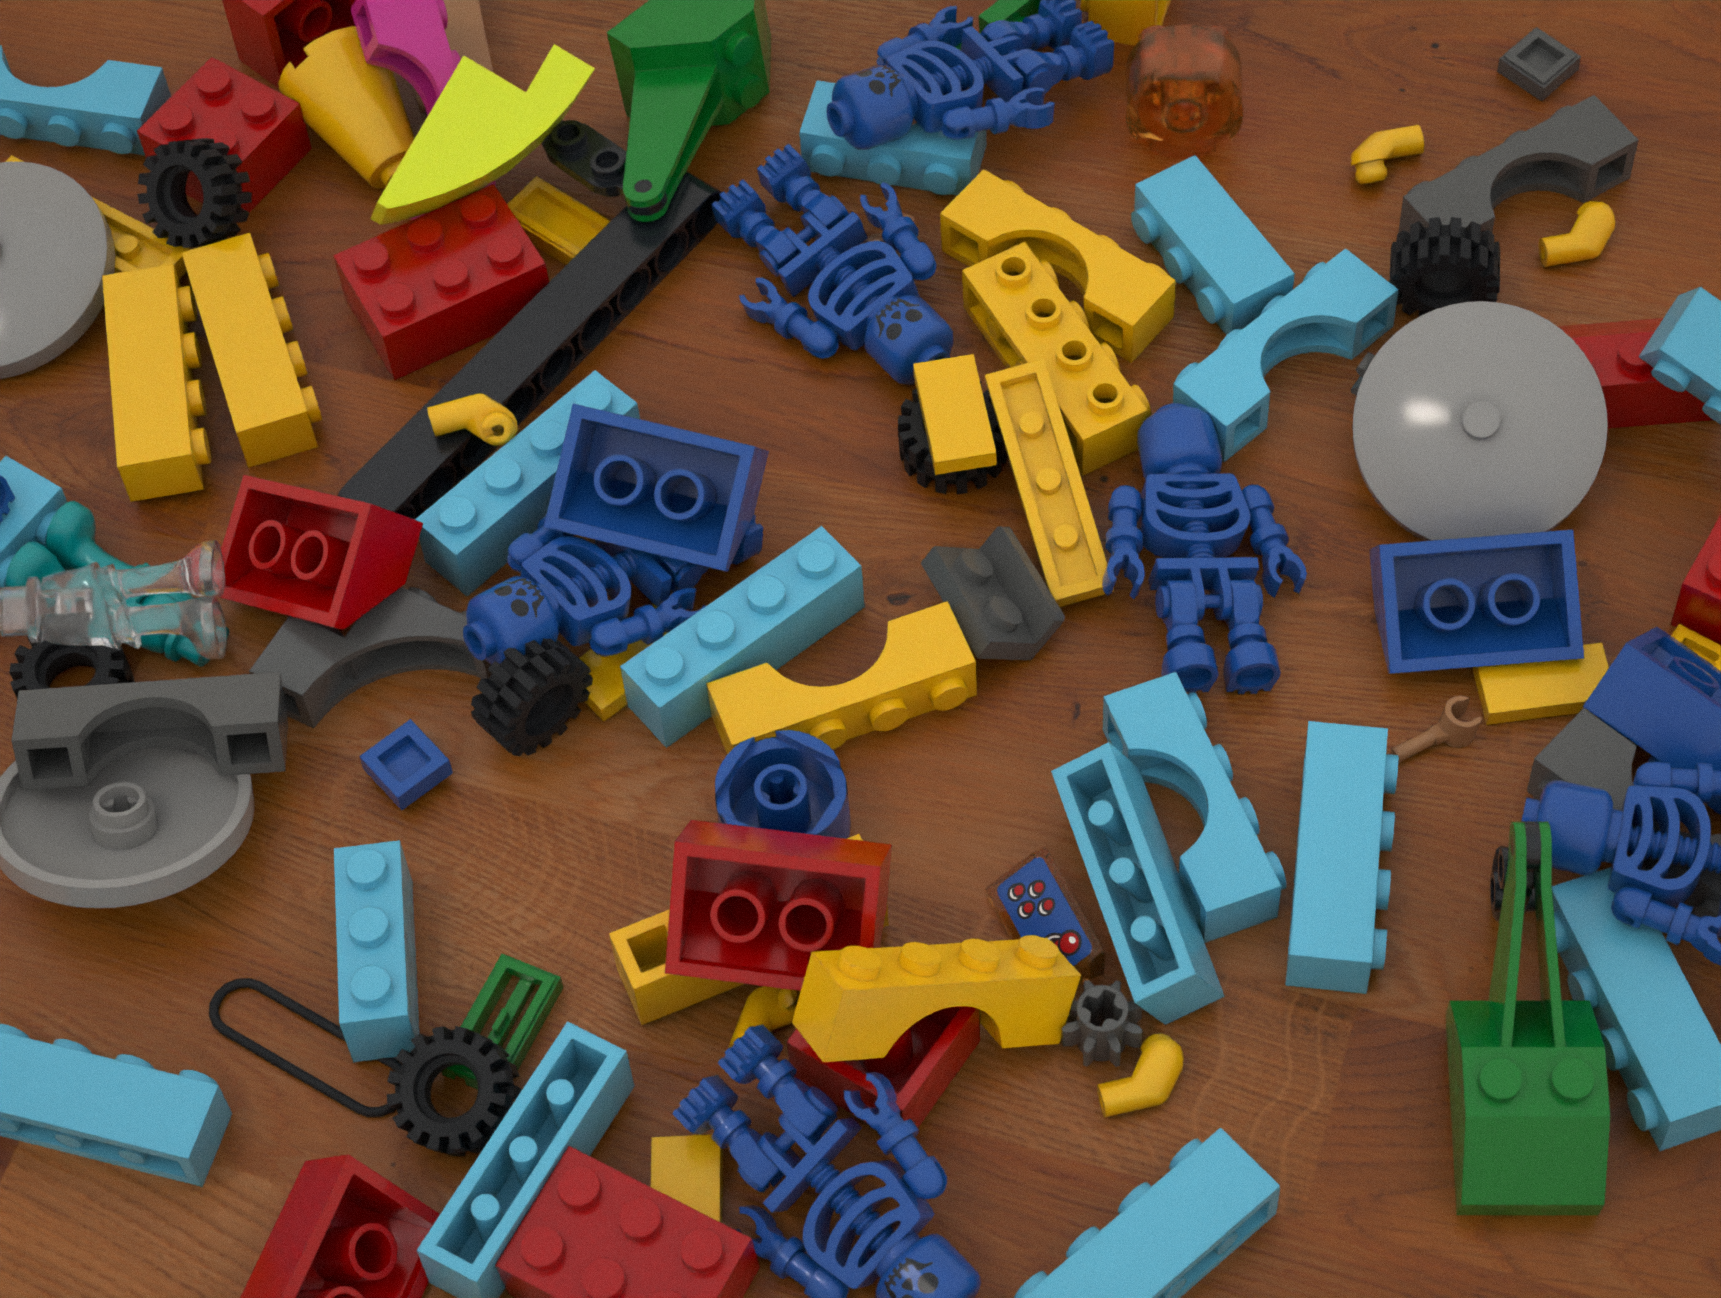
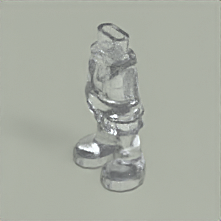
(91, 608)

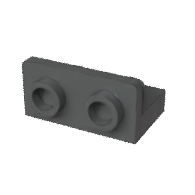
(996, 596)

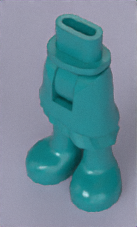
(73, 546)

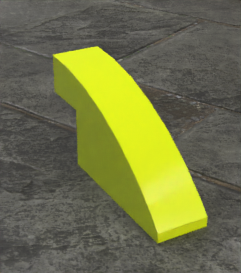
(479, 133)

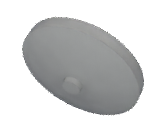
(50, 264)
(1479, 423)
(130, 835)

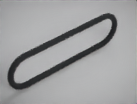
(282, 1063)

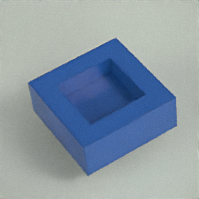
(406, 764)

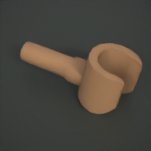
(1447, 730)

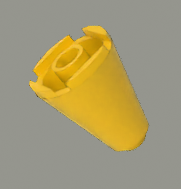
(351, 105)

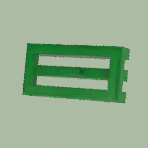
(532, 1021)

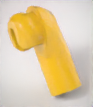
(1382, 146)
(1585, 239)
(476, 414)
(768, 1007)
(1150, 1081)

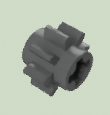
(1117, 1030)

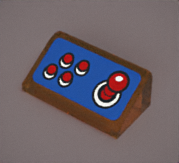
(1039, 903)

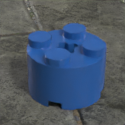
(784, 786)

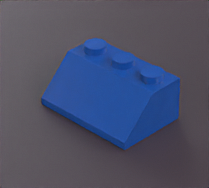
(655, 487)
(1477, 601)
(1663, 702)

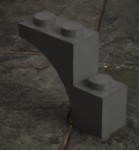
(392, 638)

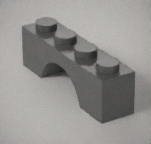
(1571, 153)
(76, 731)
(1601, 758)

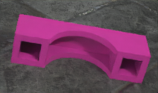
(410, 42)

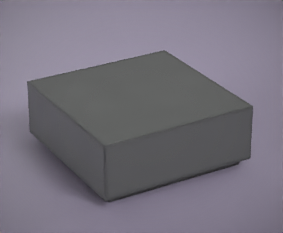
(1539, 64)

